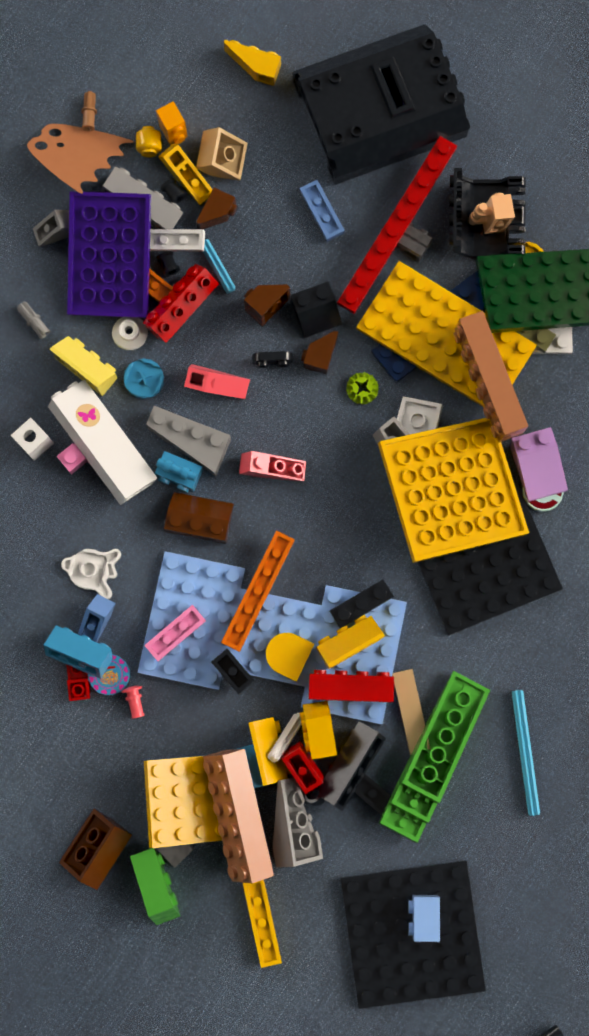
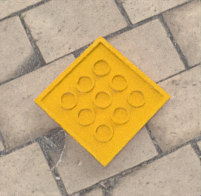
(179, 803)

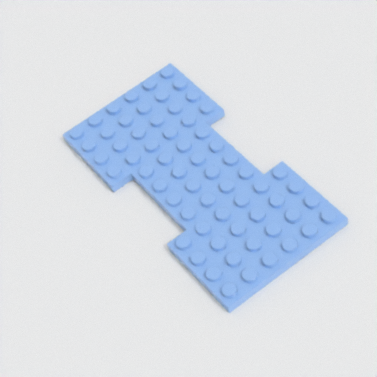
(217, 594)

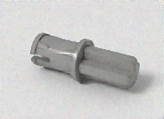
(33, 320)

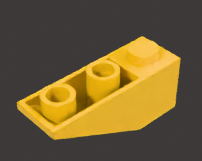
(257, 63)

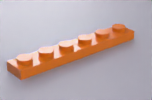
(258, 591)

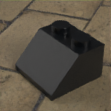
(316, 309)

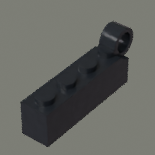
(348, 767)

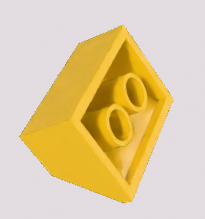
(349, 641)
(264, 736)

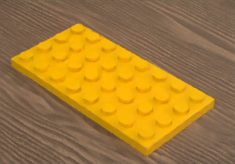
(418, 324)

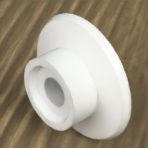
(133, 340)

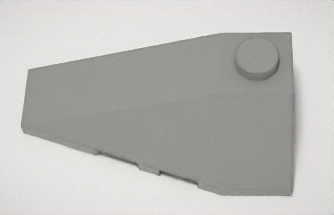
(293, 835)

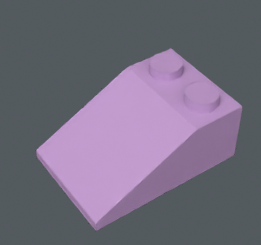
(538, 464)

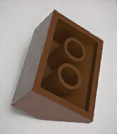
(199, 517)
(95, 849)

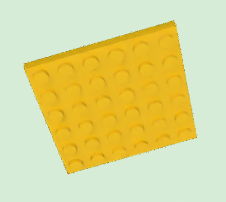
(452, 489)

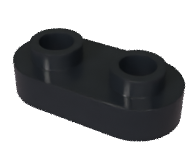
(264, 359)

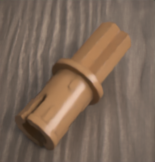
(89, 111)

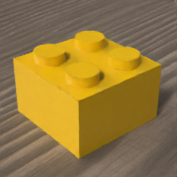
(318, 730)

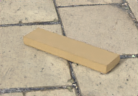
(409, 707)

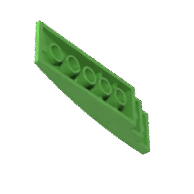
(430, 770)

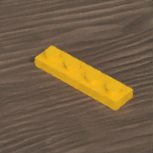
(262, 923)

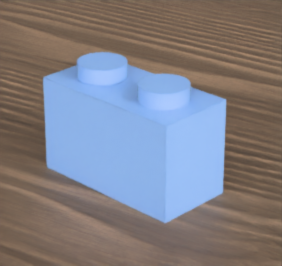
(425, 918)

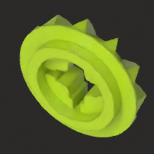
(363, 397)

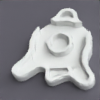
(92, 569)

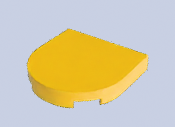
(288, 654)

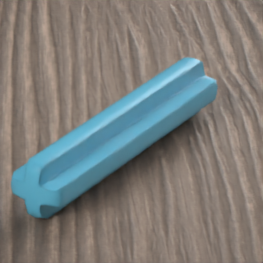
(218, 267)

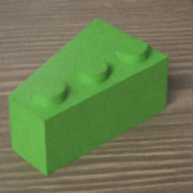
(155, 886)

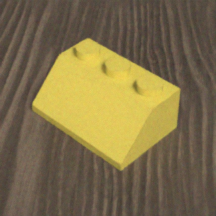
(84, 364)

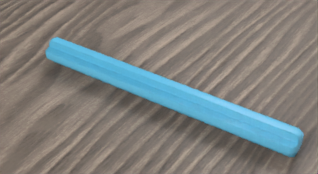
(525, 753)

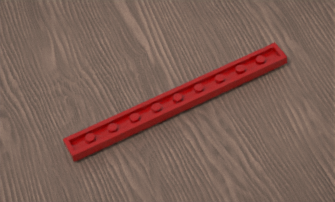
(397, 225)

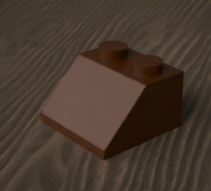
(266, 301)

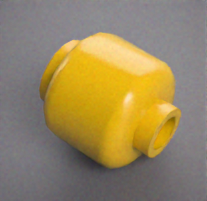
(148, 141)

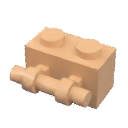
(494, 214)

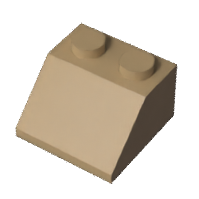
(221, 154)

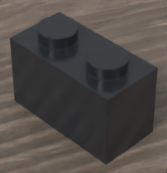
(233, 671)

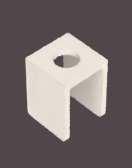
(39, 445)

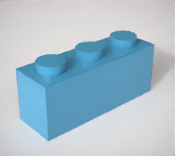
(78, 651)

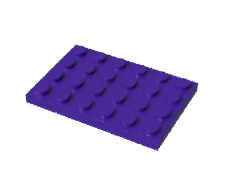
(109, 254)

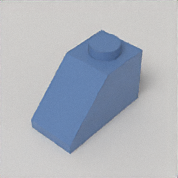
(96, 617)

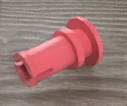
(134, 701)

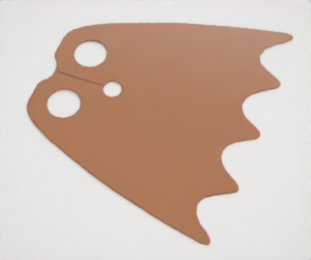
(79, 156)

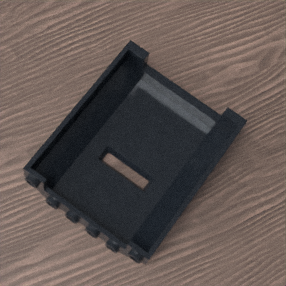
(357, 112)

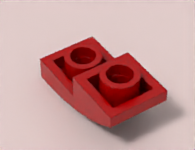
(77, 684)

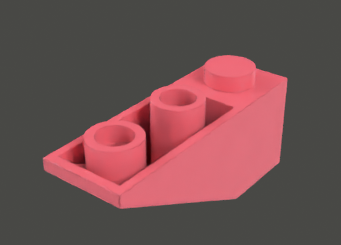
(216, 382)
(272, 466)

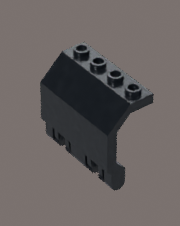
(470, 239)

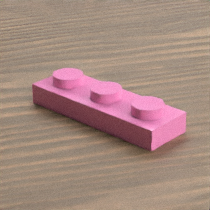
(175, 633)

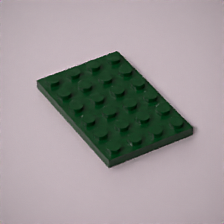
(535, 290)

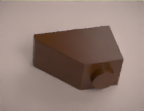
(216, 209)
(320, 353)

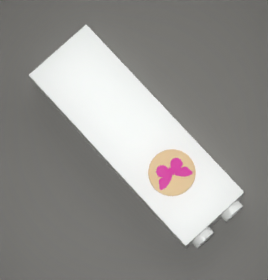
(101, 441)

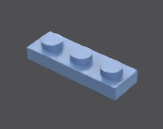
(322, 210)

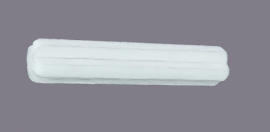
(285, 738)

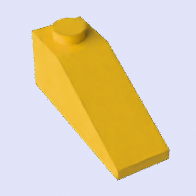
(186, 173)

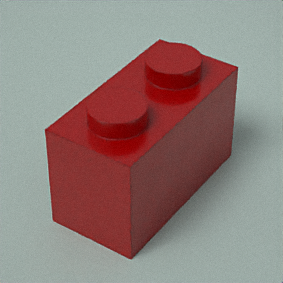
(302, 767)

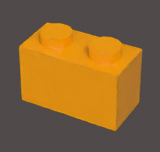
(172, 123)

